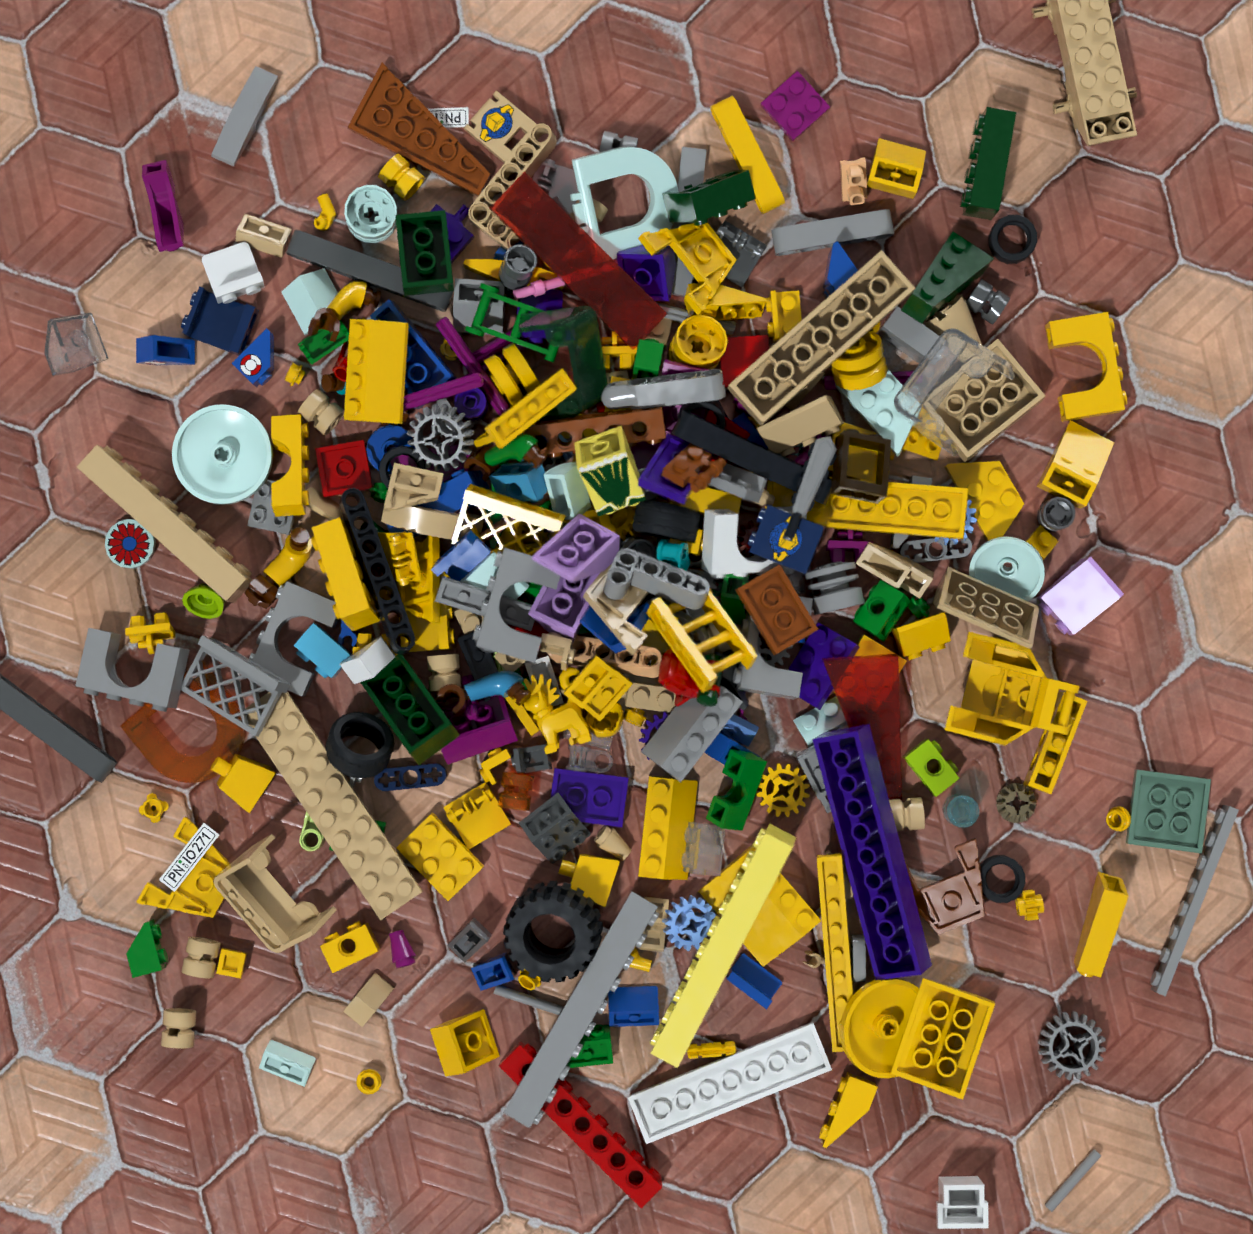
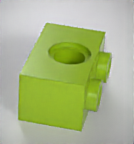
(918, 758)

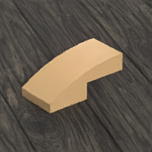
(655, 935)

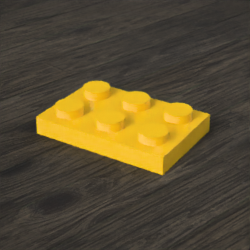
(440, 856)

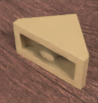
(368, 999)

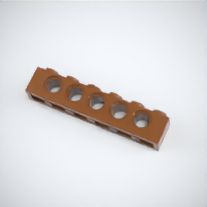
(600, 423)

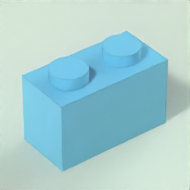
(322, 651)

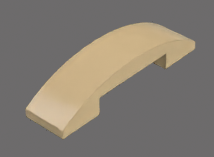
(428, 521)

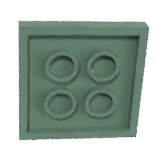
(1168, 811)

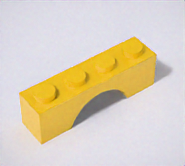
(289, 492)

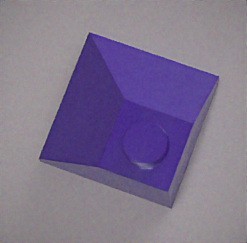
(651, 273)

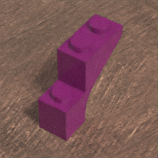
(164, 208)

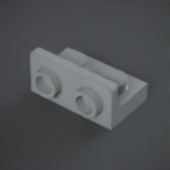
(740, 483)

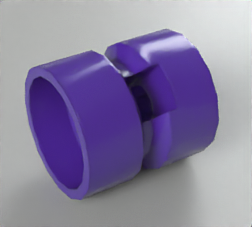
(472, 403)

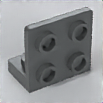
(554, 828)

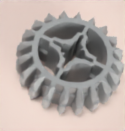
(439, 427)
(1079, 1040)

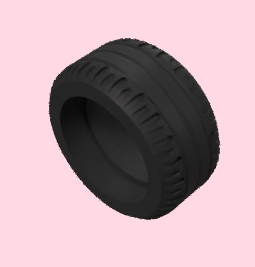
(666, 521)
(356, 764)

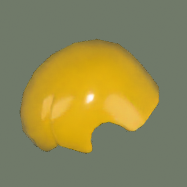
(608, 725)

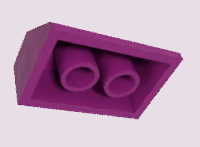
(487, 732)

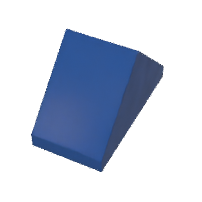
(494, 972)

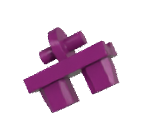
(837, 548)

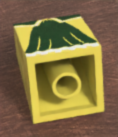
(609, 471)

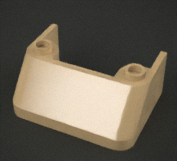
(265, 903)

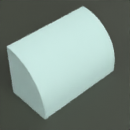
(567, 490)

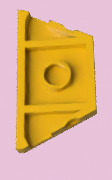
(991, 495)
(420, 595)

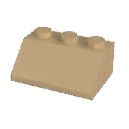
(801, 426)

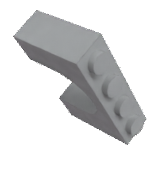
(292, 603)
(493, 631)
(99, 674)
(761, 676)

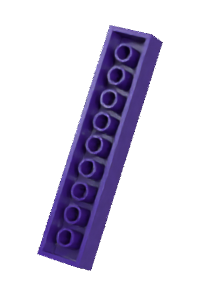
(872, 852)

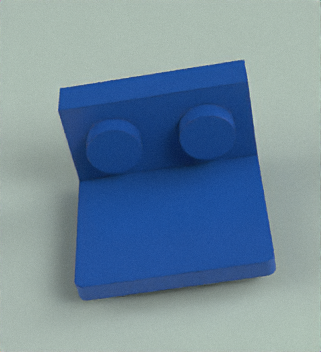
(597, 626)

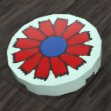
(129, 544)

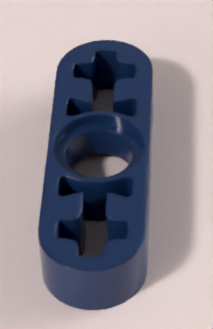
(429, 781)

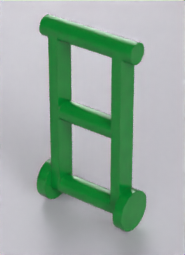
(477, 328)

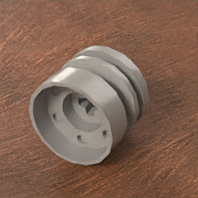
(834, 587)

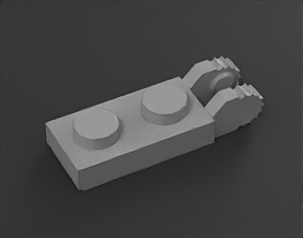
(811, 768)

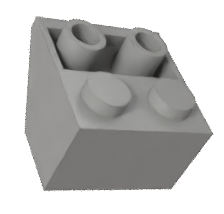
(466, 301)

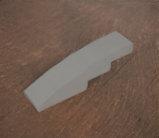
(244, 116)

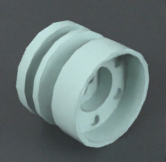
(358, 206)

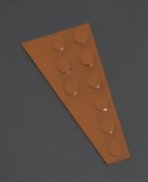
(405, 126)

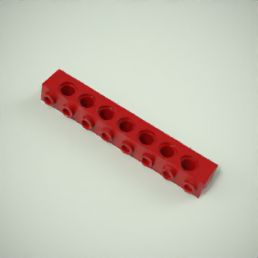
(639, 1191)

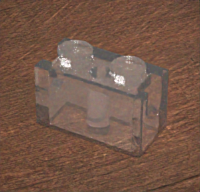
(703, 849)

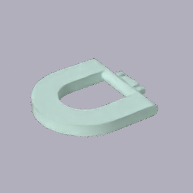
(613, 164)

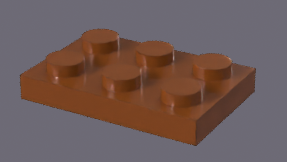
(776, 609)

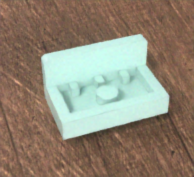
(819, 721)

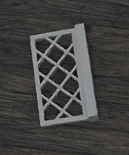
(247, 669)

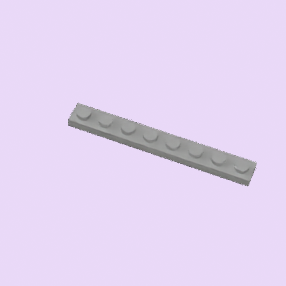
(1190, 908)

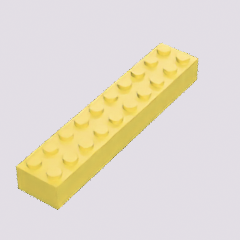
(725, 940)

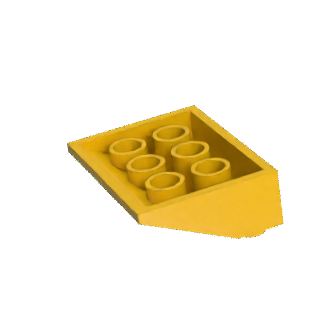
(781, 919)
(943, 1038)

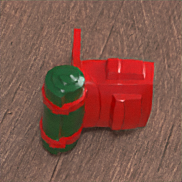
(678, 680)

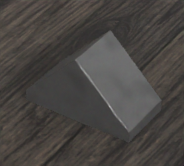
(469, 940)

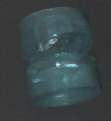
(960, 810)

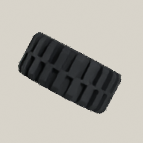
(544, 960)

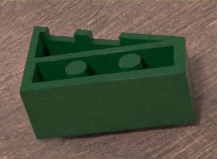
(710, 198)

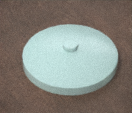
(222, 454)

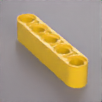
(747, 153)

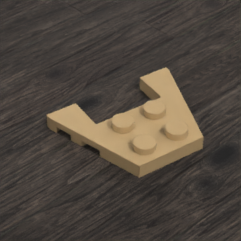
(616, 612)

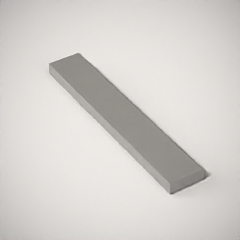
(691, 172)

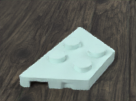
(878, 410)

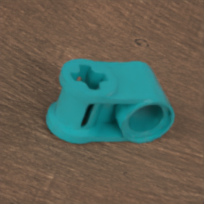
(674, 554)

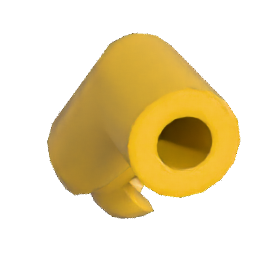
(327, 214)
(639, 962)

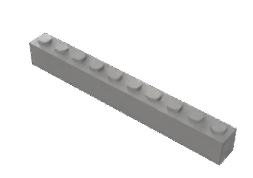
(580, 1010)

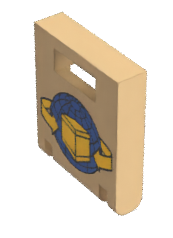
(497, 124)

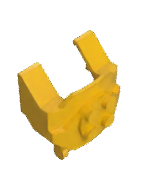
(1007, 693)

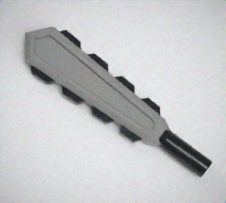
(815, 471)

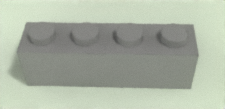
(689, 733)

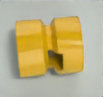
(398, 174)

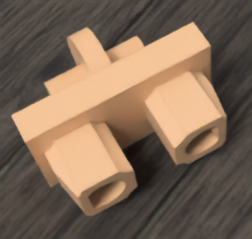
(853, 181)

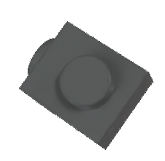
(531, 759)

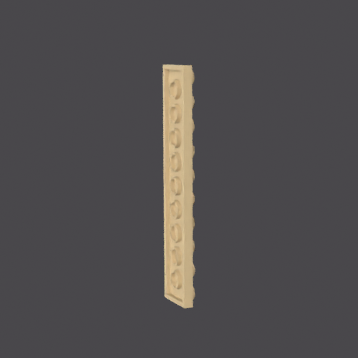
(335, 807)

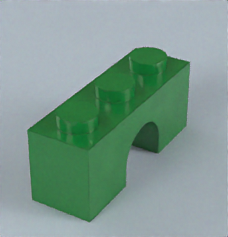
(733, 808)

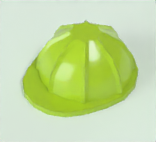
(203, 601)

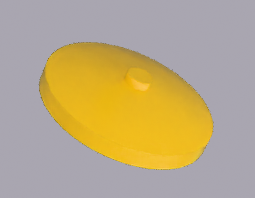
(876, 1024)

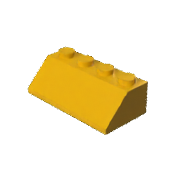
(376, 371)
(666, 817)

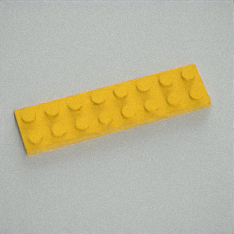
(905, 510)

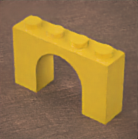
(1095, 333)

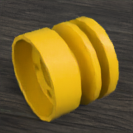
(701, 335)

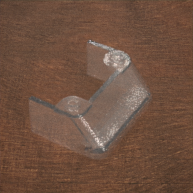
(937, 374)

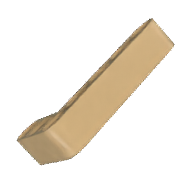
(500, 182)

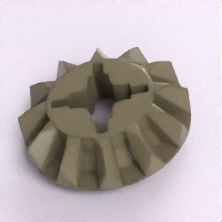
(1008, 794)

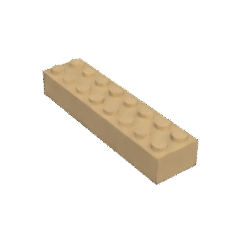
(821, 338)
(162, 520)

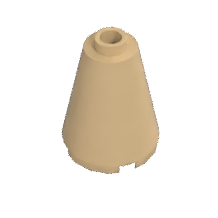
(953, 316)

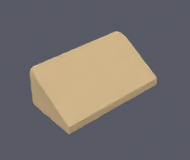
(263, 235)
(324, 506)

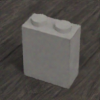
(908, 335)

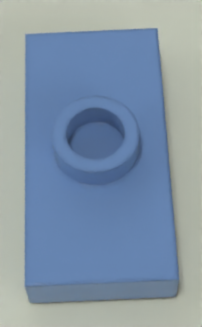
(740, 730)

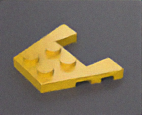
(700, 252)
(197, 891)

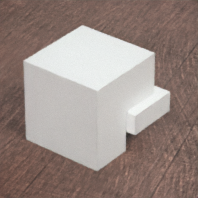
(961, 1203)

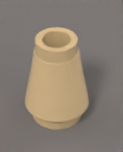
(611, 842)

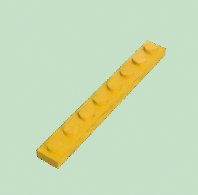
(835, 940)

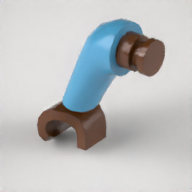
(499, 683)

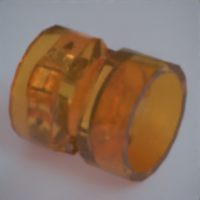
(516, 800)

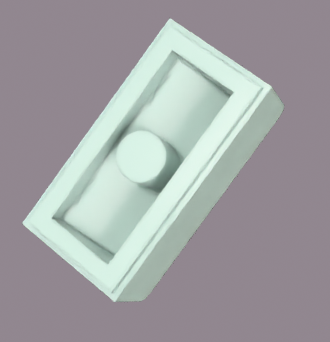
(287, 1063)

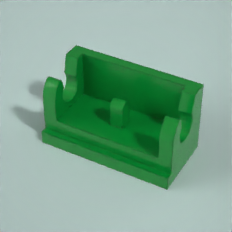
(319, 345)

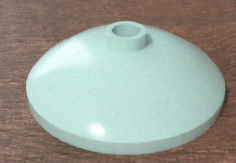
(1021, 579)

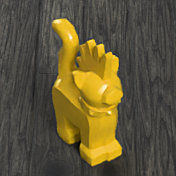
(558, 719)

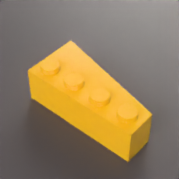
(343, 574)

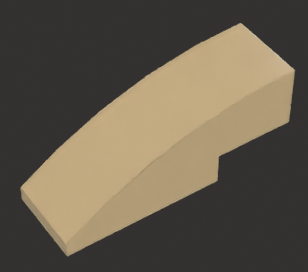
(895, 569)

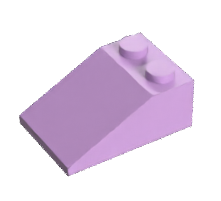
(579, 549)

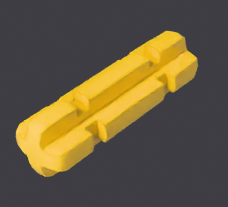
(711, 1049)

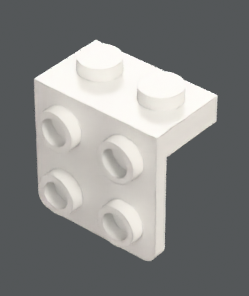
(233, 272)

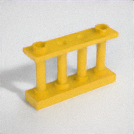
(690, 653)

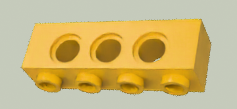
(1053, 748)

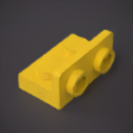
(784, 311)

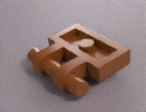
(689, 463)

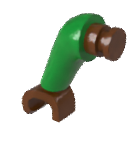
(520, 448)

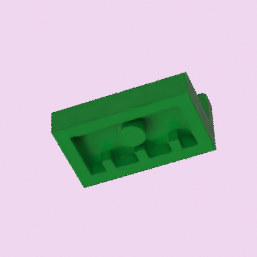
(595, 1049)

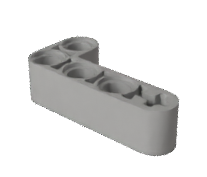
(656, 578)

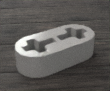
(858, 958)

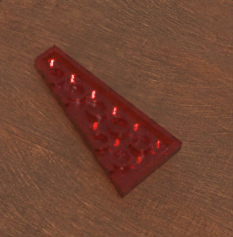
(870, 695)

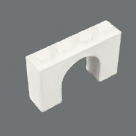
(720, 547)

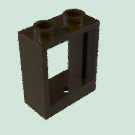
(858, 489)

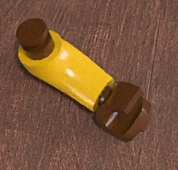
(349, 297)
(287, 563)

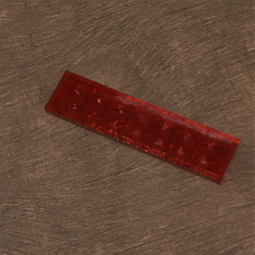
(578, 260)

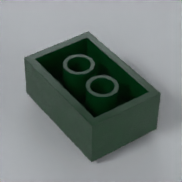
(424, 253)

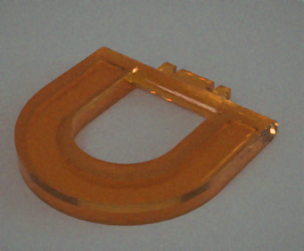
(170, 761)

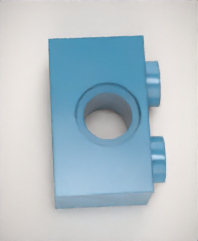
(520, 481)

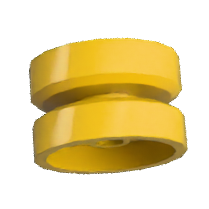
(861, 364)
(511, 375)

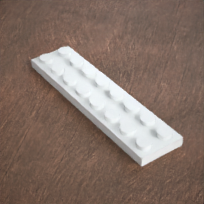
(729, 1082)

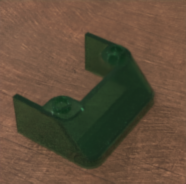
(580, 332)

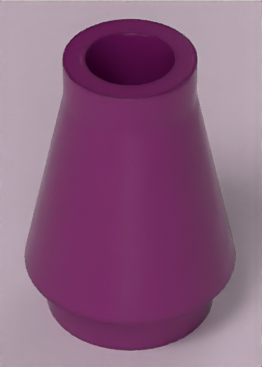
(401, 950)

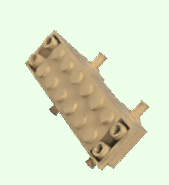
(1092, 68)

